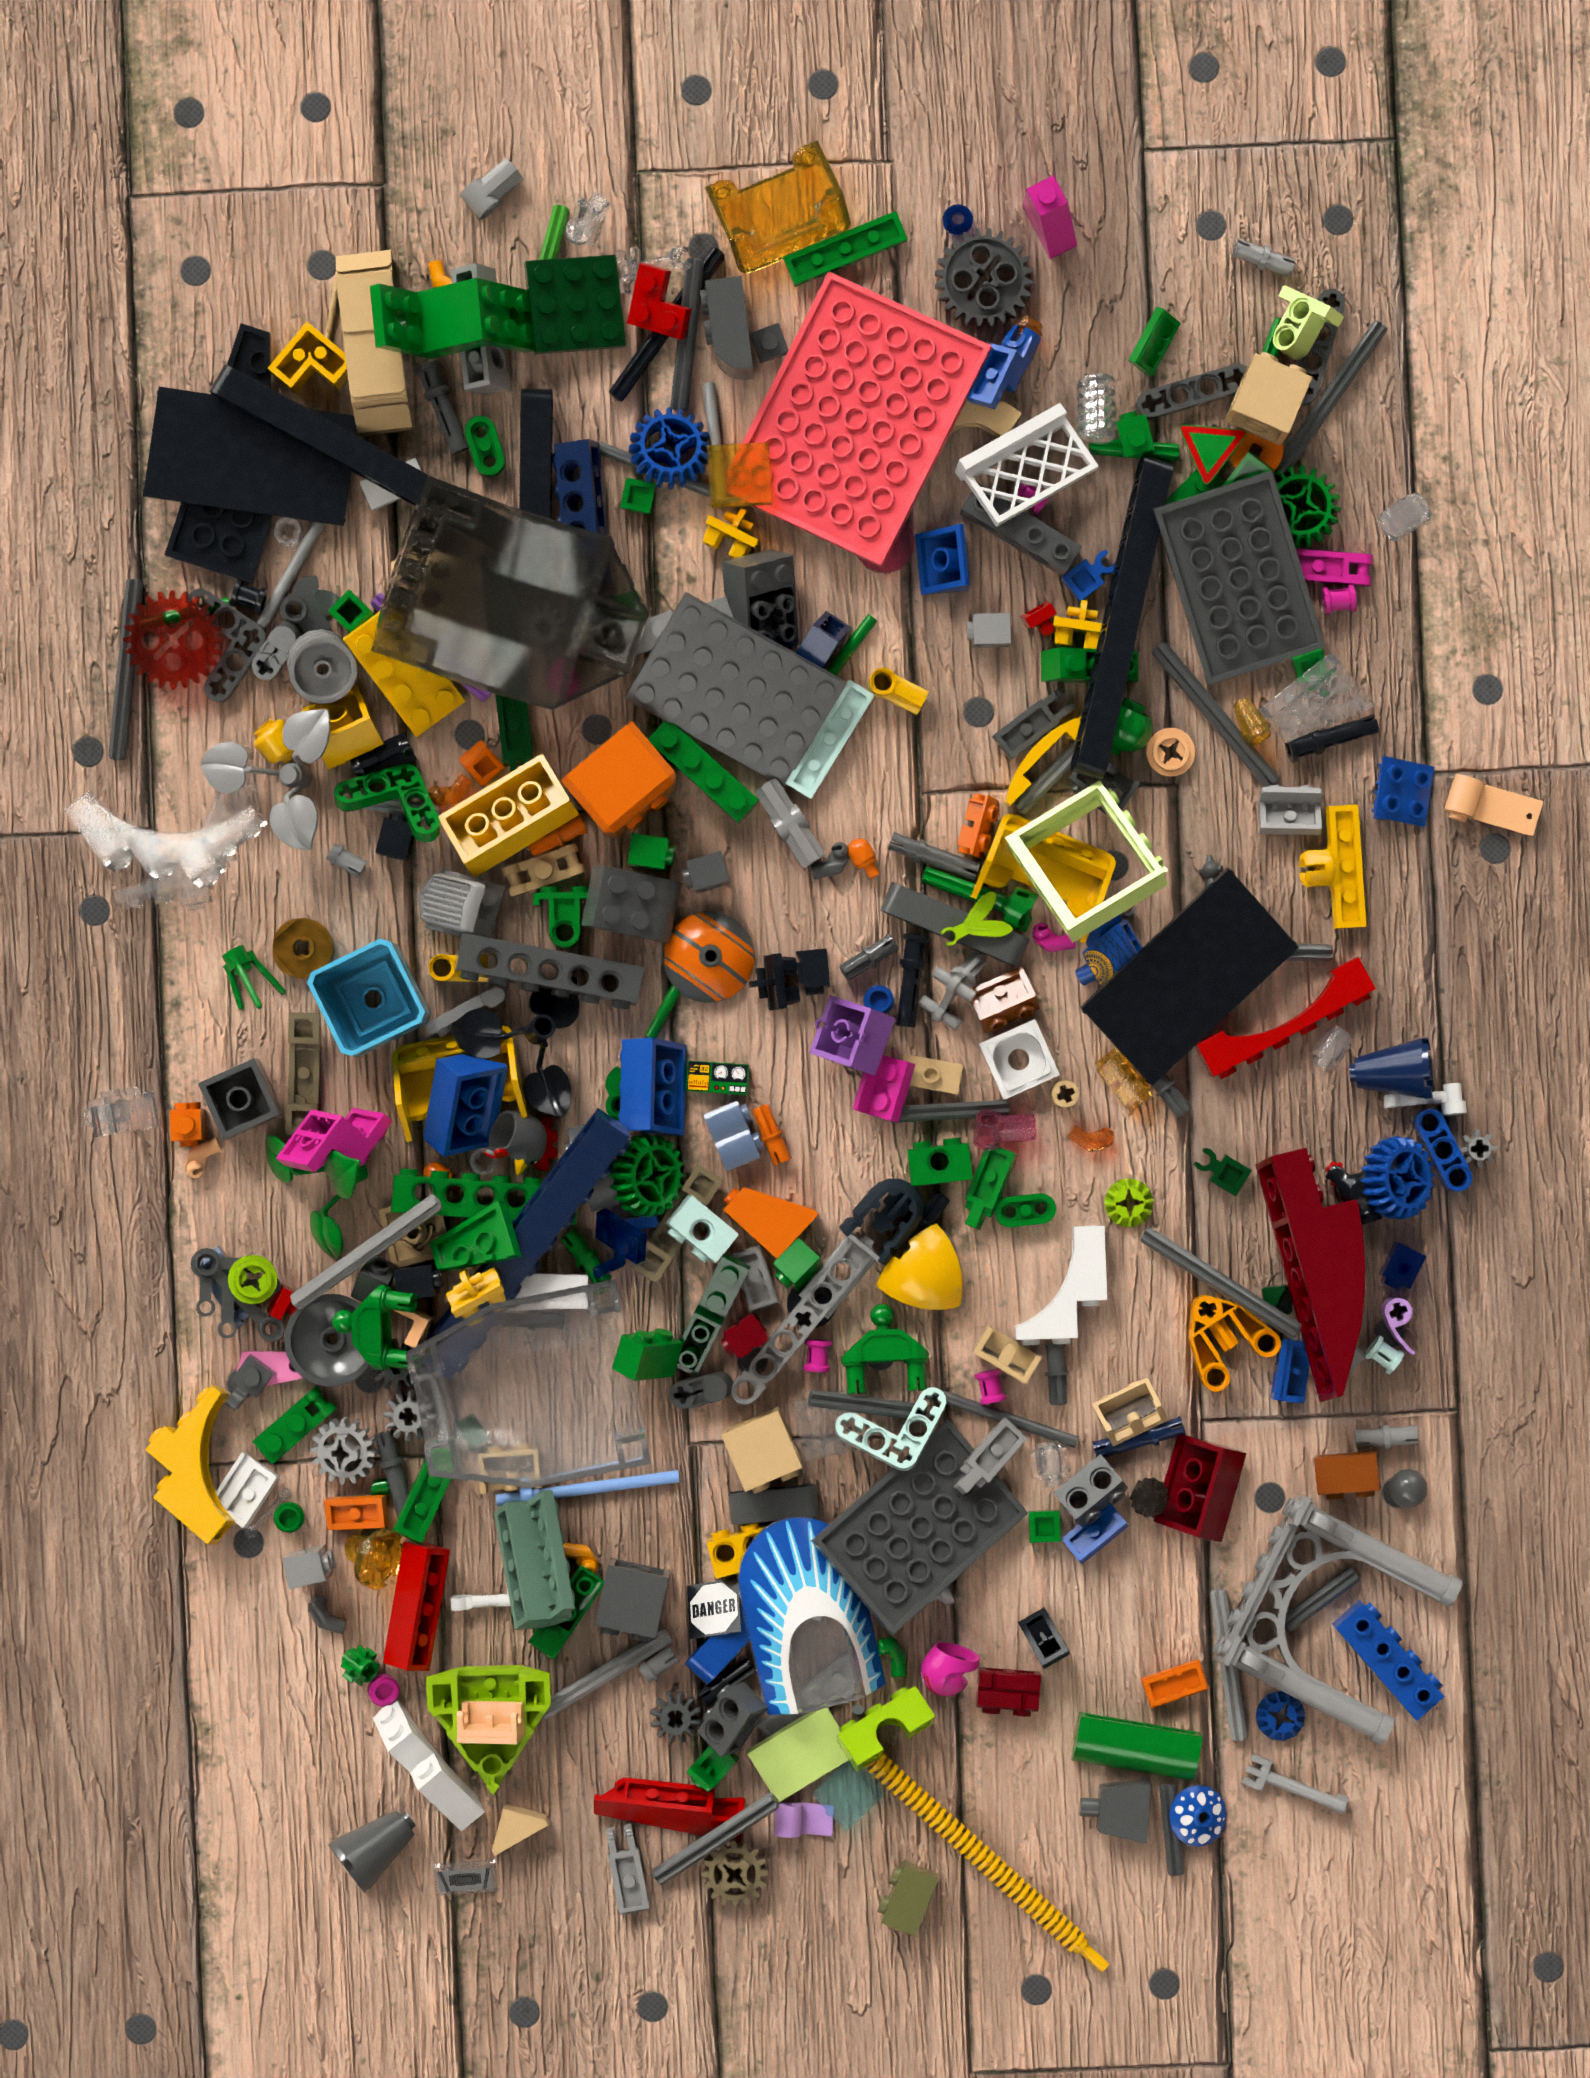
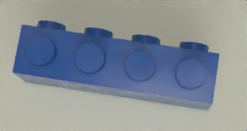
(1388, 1659)

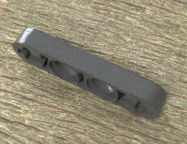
(1322, 348)
(1192, 387)

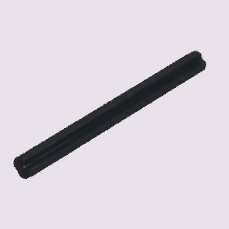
(656, 340)

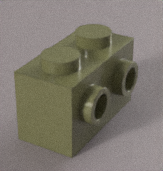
(908, 1897)

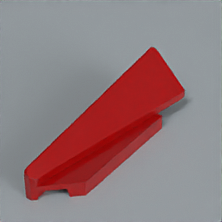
(667, 1805)

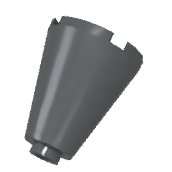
(373, 1847)

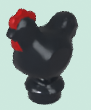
(1351, 1188)

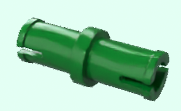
(583, 1254)

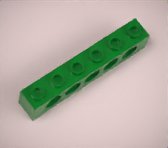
(404, 1187)

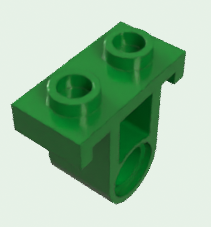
(563, 909)

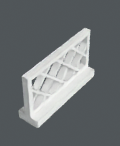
(1019, 440)

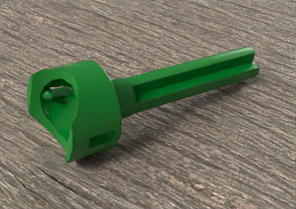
(1015, 907)

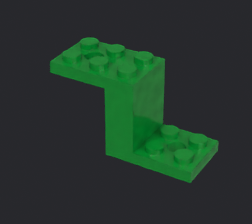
(451, 318)

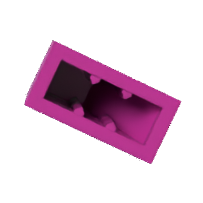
(1050, 216)

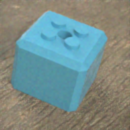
(342, 991)

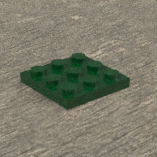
(574, 304)

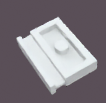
(246, 1489)

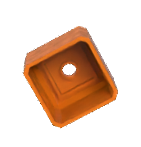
(622, 782)

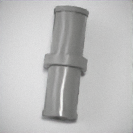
(1263, 257)
(1386, 1437)

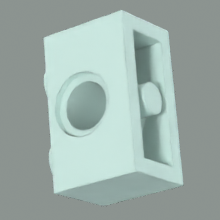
(718, 1235)

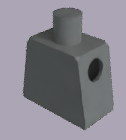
(1120, 1809)

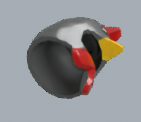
(524, 1139)

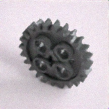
(961, 263)

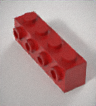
(416, 1606)

